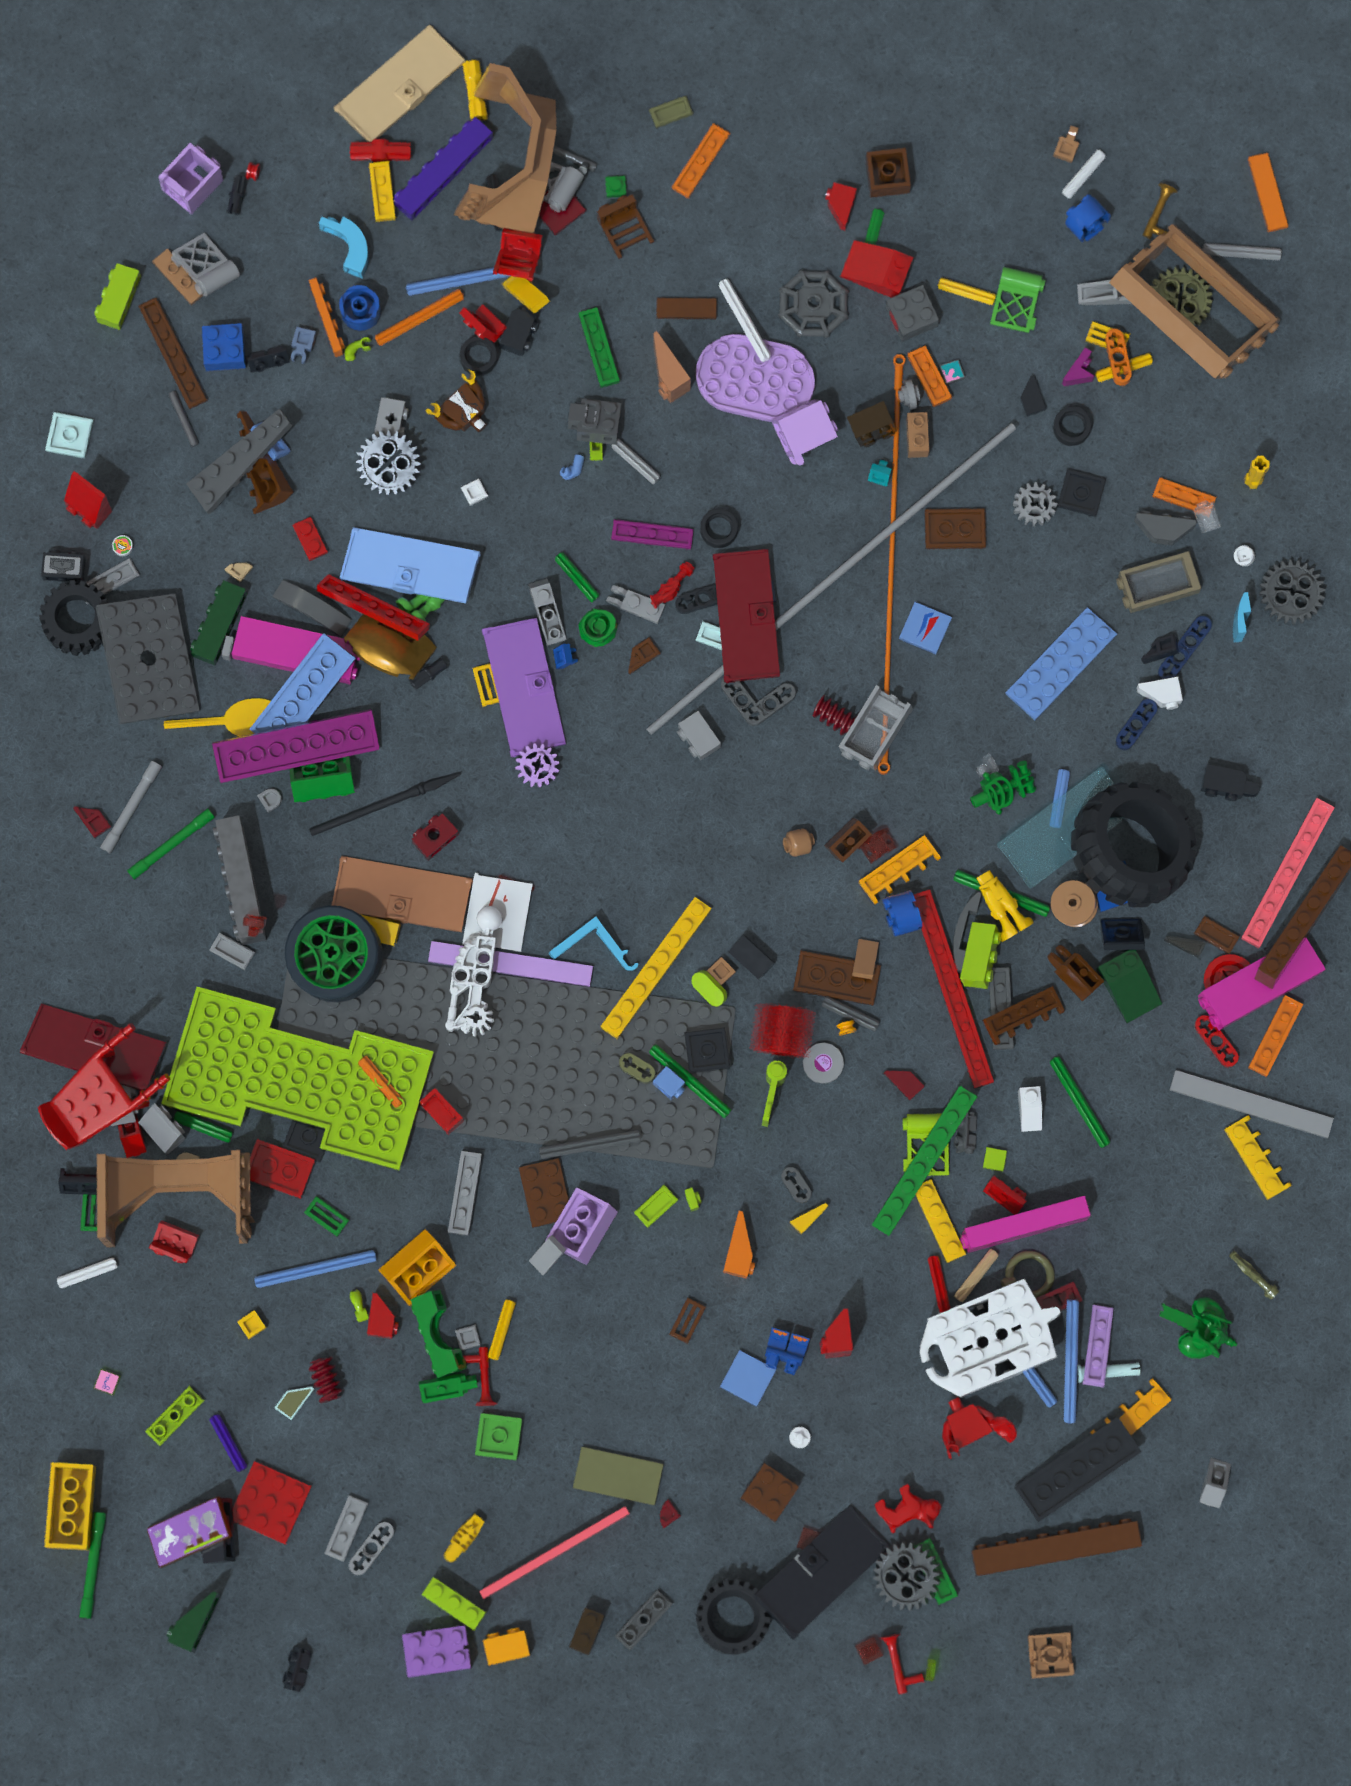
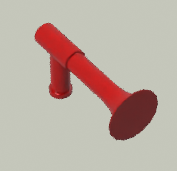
(483, 1359)
(901, 1682)

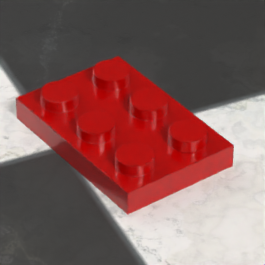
(280, 1168)

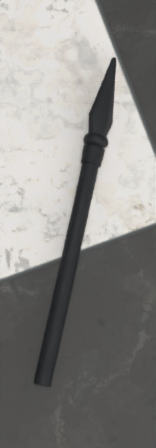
(429, 785)

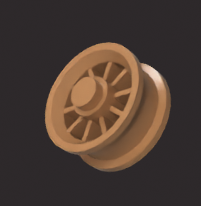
(1074, 903)

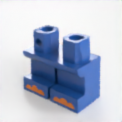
(776, 1350)

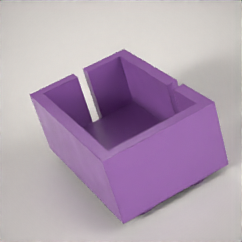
(436, 1652)

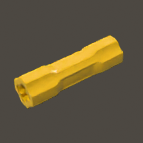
(472, 76)
(1257, 471)

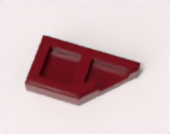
(93, 820)

